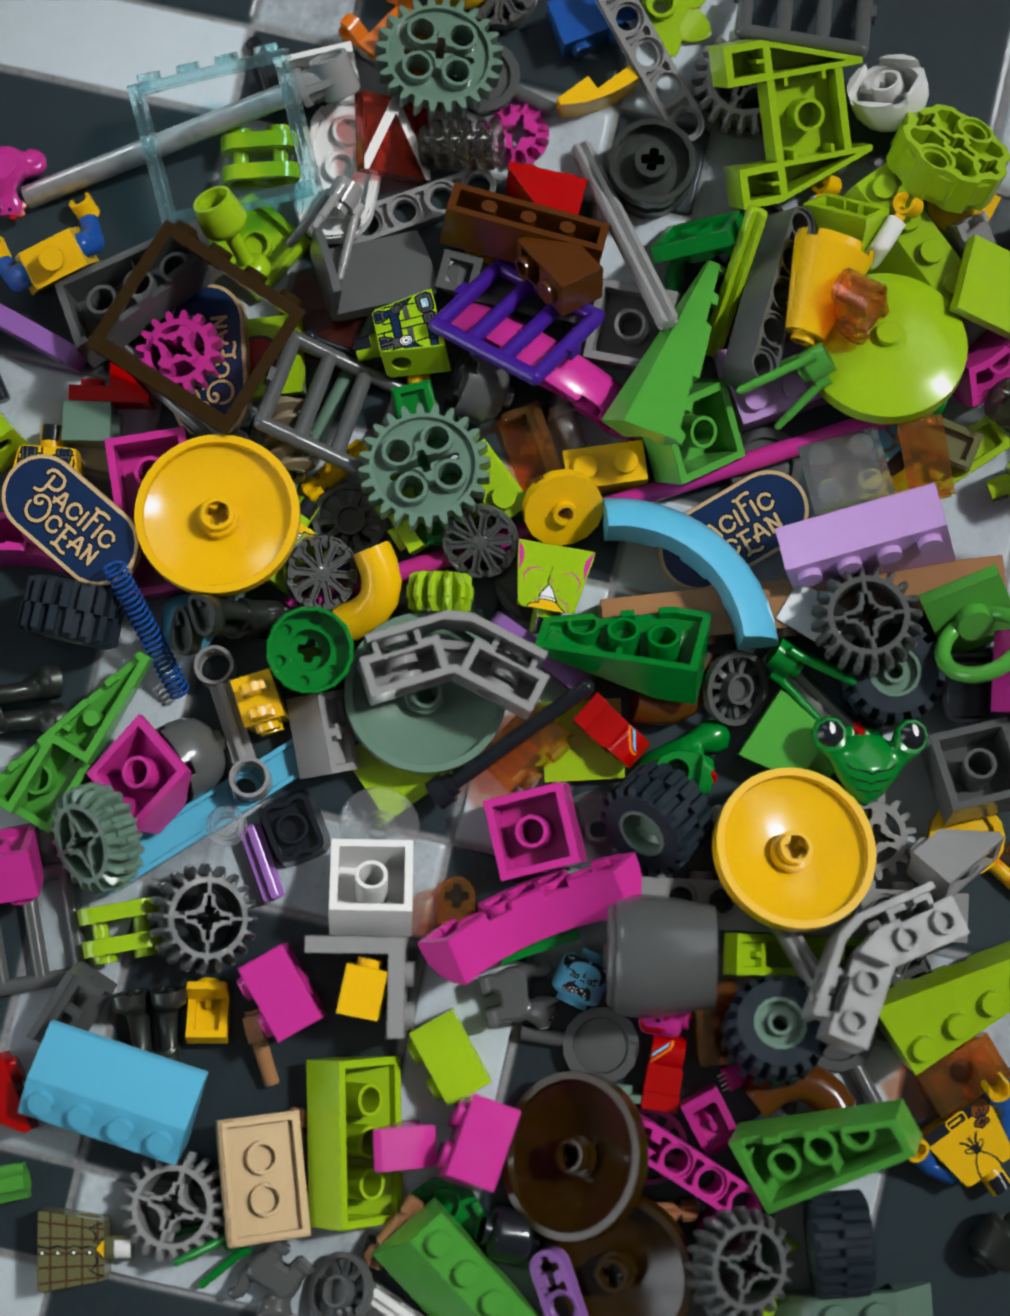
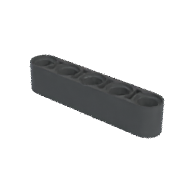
(760, 322)

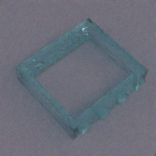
(227, 65)

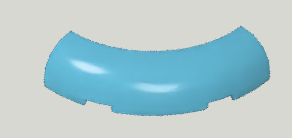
(706, 554)

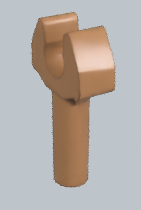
(261, 1047)

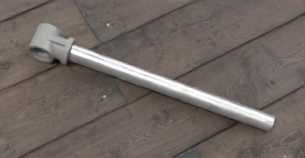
(328, 78)

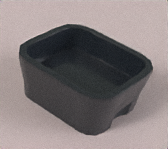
(968, 701)
(294, 828)

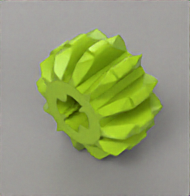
(439, 591)

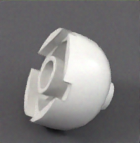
(888, 92)

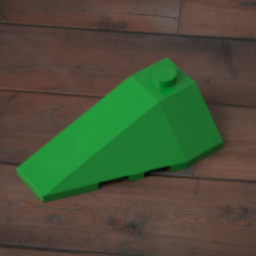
(646, 652)

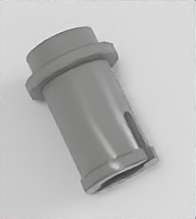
(567, 426)

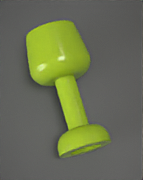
(223, 219)

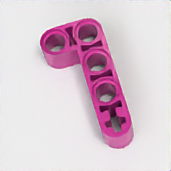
(690, 1167)

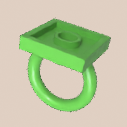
(965, 618)

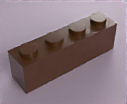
(493, 222)

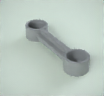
(231, 722)

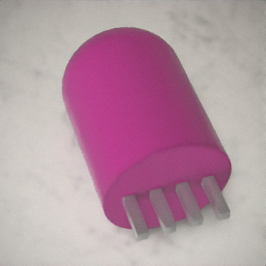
(731, 1078)

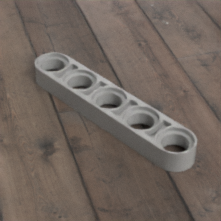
(661, 68)
(419, 198)

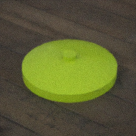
(905, 364)

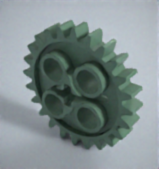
(434, 88)
(437, 499)

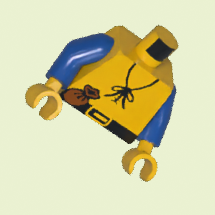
(57, 255)
(970, 1141)

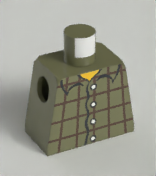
(76, 1248)

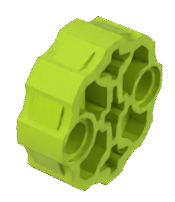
(948, 158)

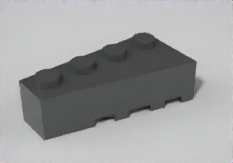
(169, 284)

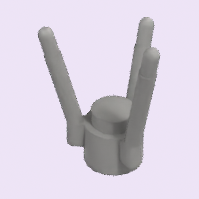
(339, 201)

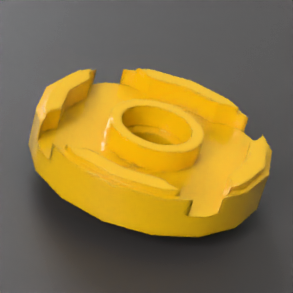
(558, 491)

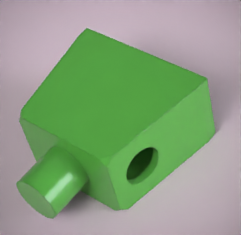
(784, 739)

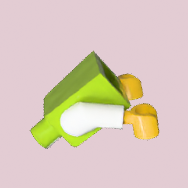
(861, 219)

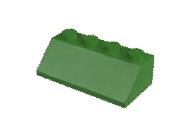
(448, 1269)

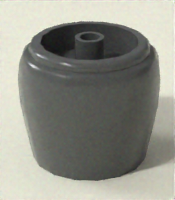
(660, 956)

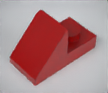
(121, 391)

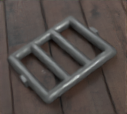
(821, 38)
(299, 436)
(42, 976)

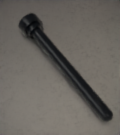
(447, 787)

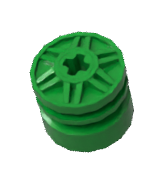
(329, 635)

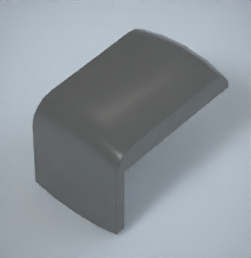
(375, 275)

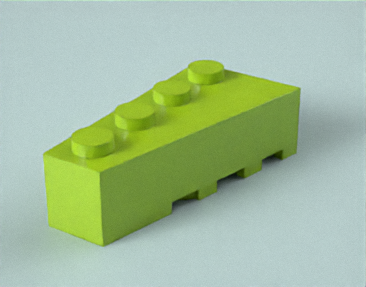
(946, 1007)

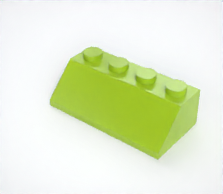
(921, 247)
(343, 1107)

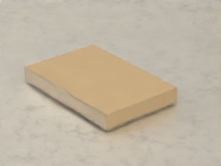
(262, 1178)

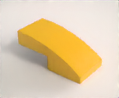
(587, 98)

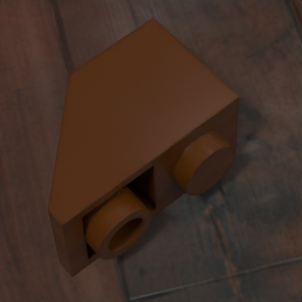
(560, 272)

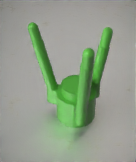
(811, 364)

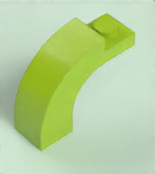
(764, 956)

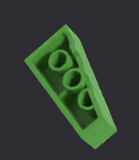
(821, 1150)

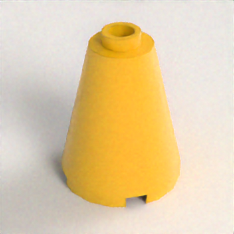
(814, 270)

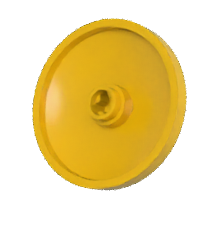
(217, 515)
(794, 850)

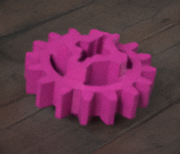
(183, 336)

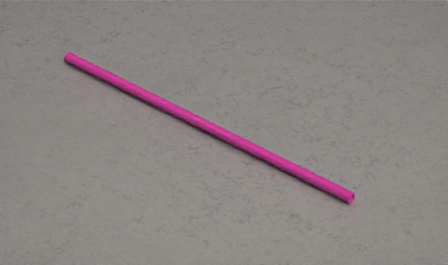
(649, 492)

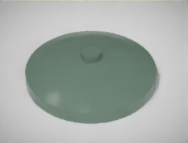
(425, 729)

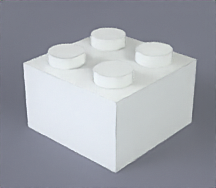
(371, 887)

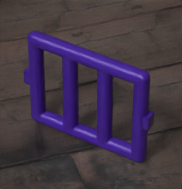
(506, 358)

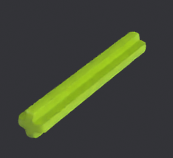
(736, 276)

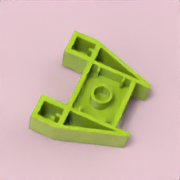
(799, 113)

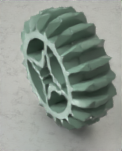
(97, 838)

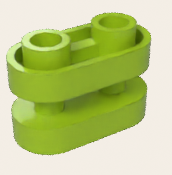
(246, 144)
(105, 948)

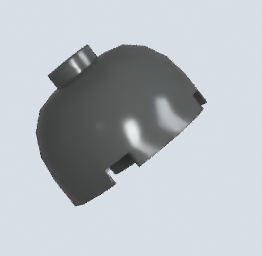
(478, 389)
(200, 751)

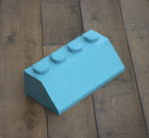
(113, 1092)

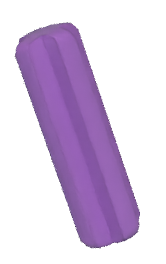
(262, 863)

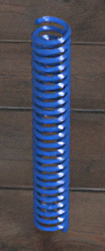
(148, 626)

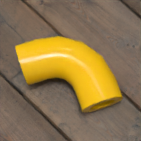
(378, 591)

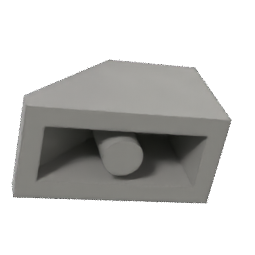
(952, 859)

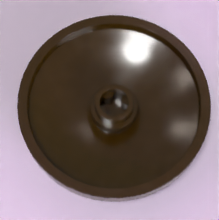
(576, 1157)
(631, 1268)

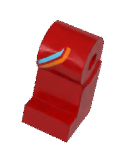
(611, 731)
(663, 1074)

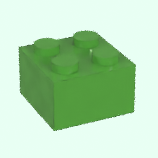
(709, 441)

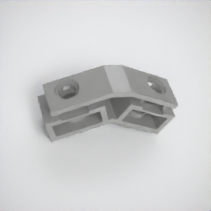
(468, 664)
(869, 969)

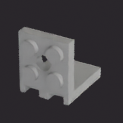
(400, 971)

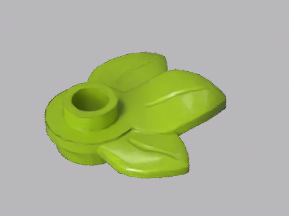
(679, 23)

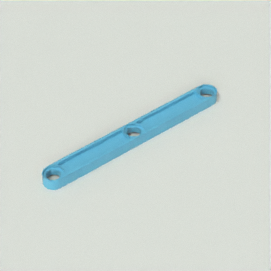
(190, 823)

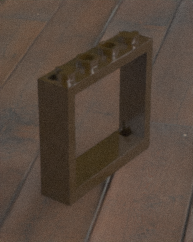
(220, 260)

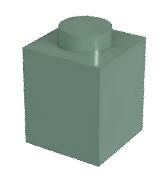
(89, 423)

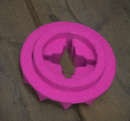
(529, 148)

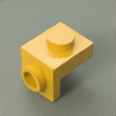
(208, 1011)

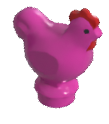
(16, 168)

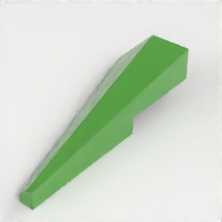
(659, 387)
(69, 748)

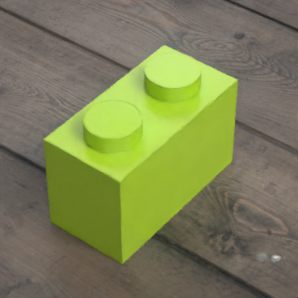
(449, 1058)

